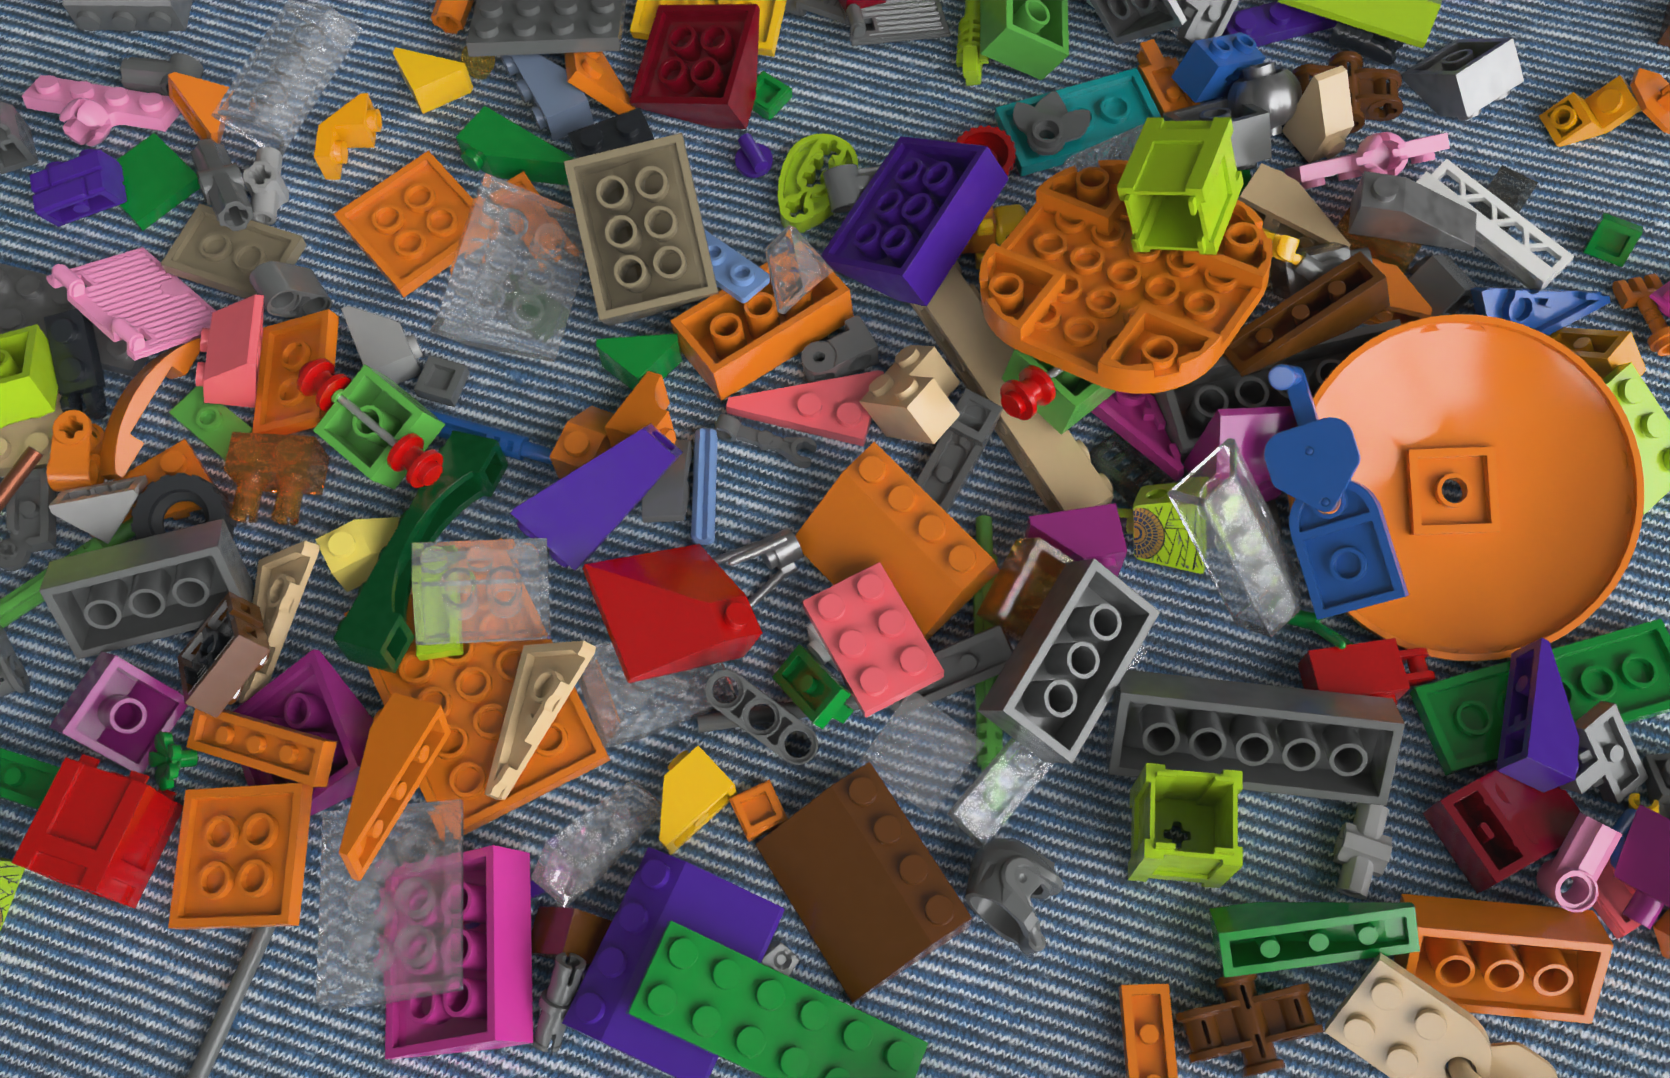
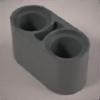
(289, 289)

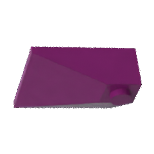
(317, 702)

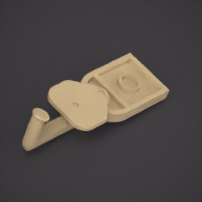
(1416, 1030)

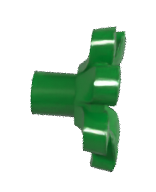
(169, 760)

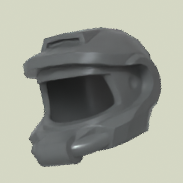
(1000, 890)

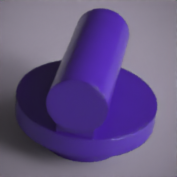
(752, 158)

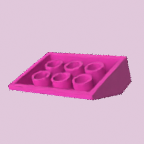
(497, 968)

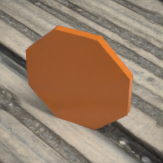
(1653, 97)

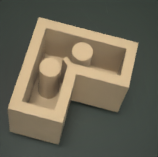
(913, 396)

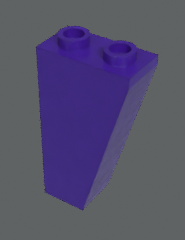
(595, 498)

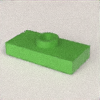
(208, 421)

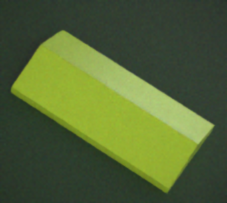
(1397, 19)

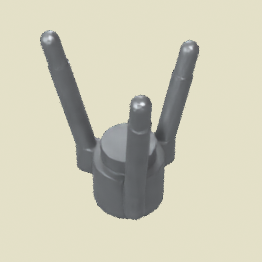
(776, 550)

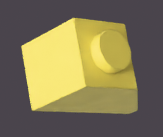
(355, 548)

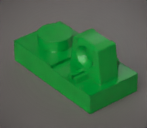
(813, 688)

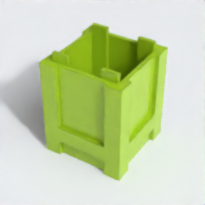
(1181, 185)
(1203, 809)

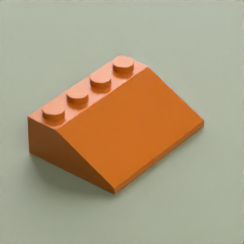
(887, 518)

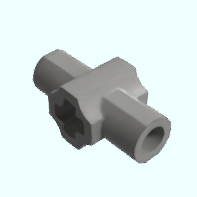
(266, 185)
(1362, 850)

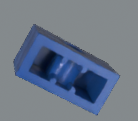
(1215, 65)

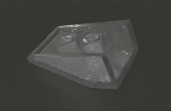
(645, 707)

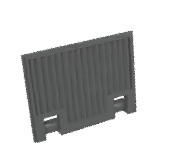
(896, 21)

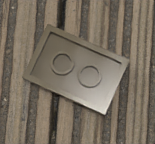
(225, 257)

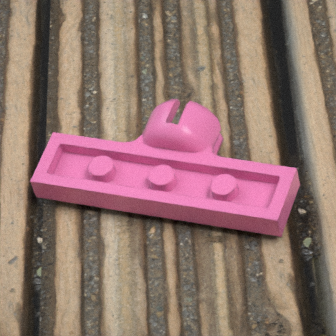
(96, 108)
(1376, 153)

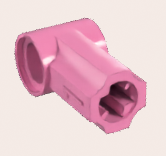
(1580, 857)

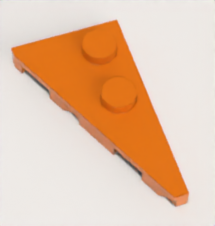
(596, 78)

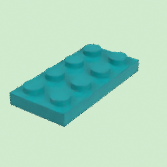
(1114, 104)

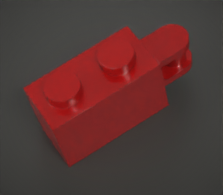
(1365, 669)

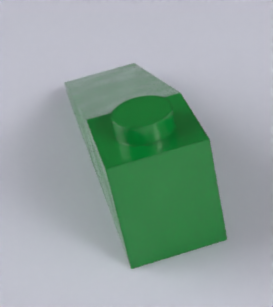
(1305, 934)

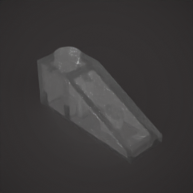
(594, 842)

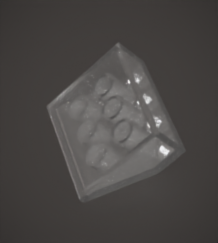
(512, 273)
(403, 922)

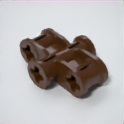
(1366, 87)
(1249, 1023)

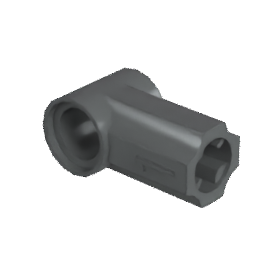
(152, 74)
(846, 185)

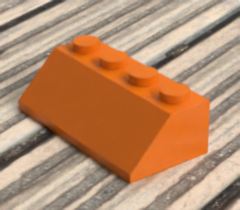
(1510, 957)

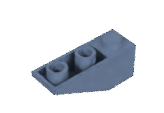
(555, 102)

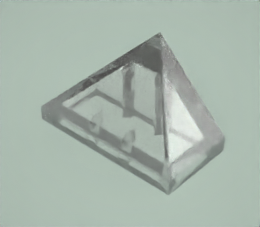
(793, 268)

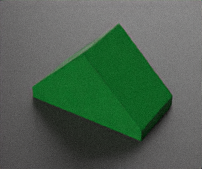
(633, 356)

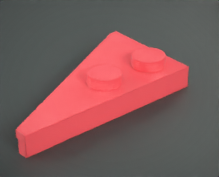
(818, 408)

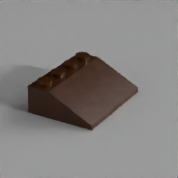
(863, 882)

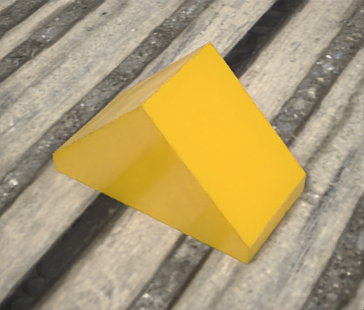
(432, 78)

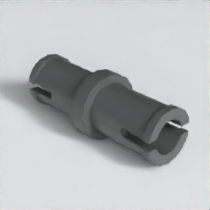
(557, 1000)

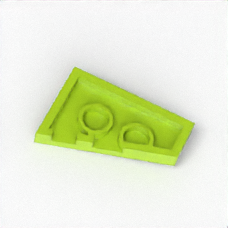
(1649, 427)

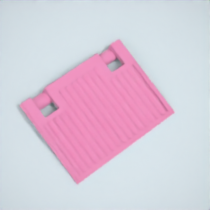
(135, 300)

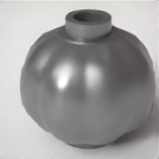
(1269, 89)

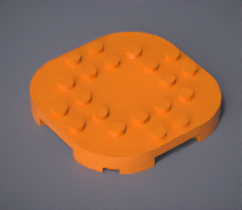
(1111, 315)

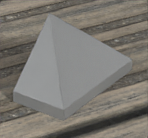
(99, 507)

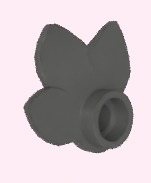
(1050, 121)

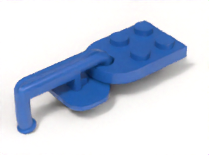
(1342, 554)

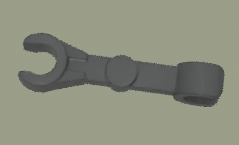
(731, 429)

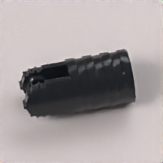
(1367, 44)

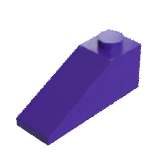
(1538, 728)

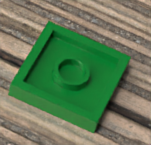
(154, 181)

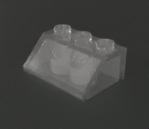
(480, 591)

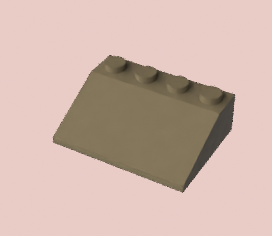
(641, 229)

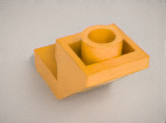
(1581, 119)
(347, 128)

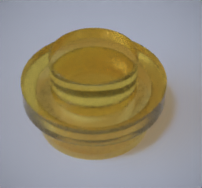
(478, 67)

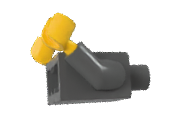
(1297, 268)

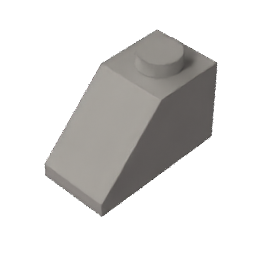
(383, 344)

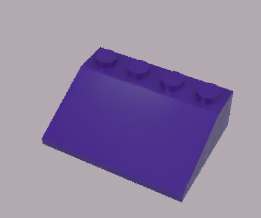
(916, 217)
(660, 893)

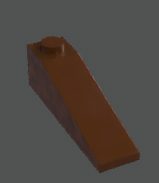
(1312, 315)

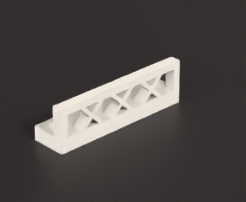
(1494, 241)

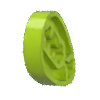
(800, 169)

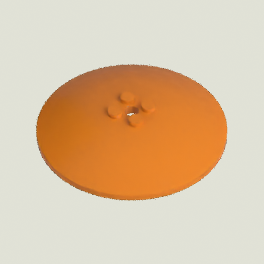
(1540, 469)

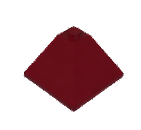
(701, 64)

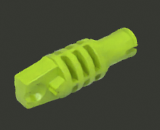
(968, 44)

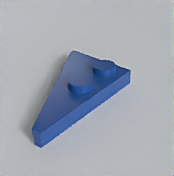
(1539, 309)

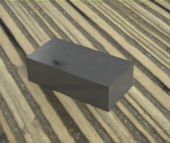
(144, 588)
(1069, 661)

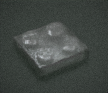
(922, 752)

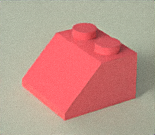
(232, 353)

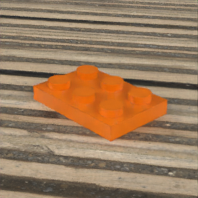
(284, 351)

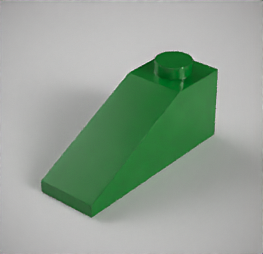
(507, 149)

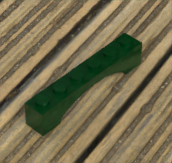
(376, 624)

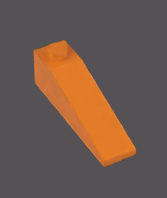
(395, 760)

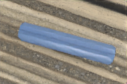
(704, 486)

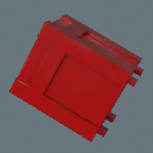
(99, 831)

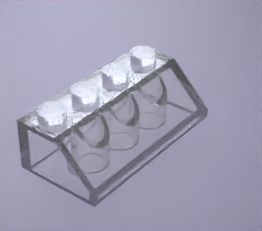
(287, 74)
(1239, 541)

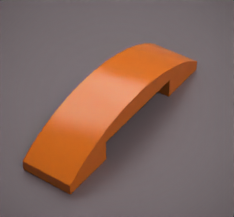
(118, 445)

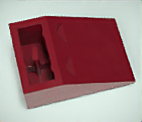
(1500, 826)

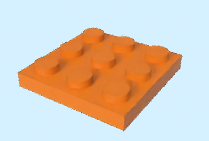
(409, 222)
(241, 857)

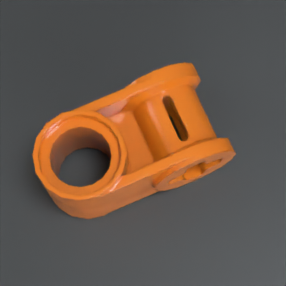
(75, 452)

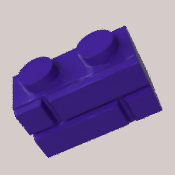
(78, 187)

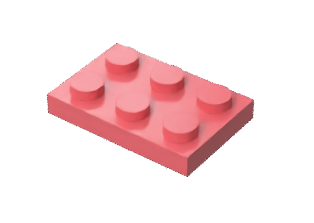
(873, 639)

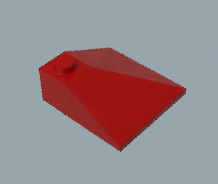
(671, 611)

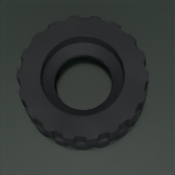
(162, 494)

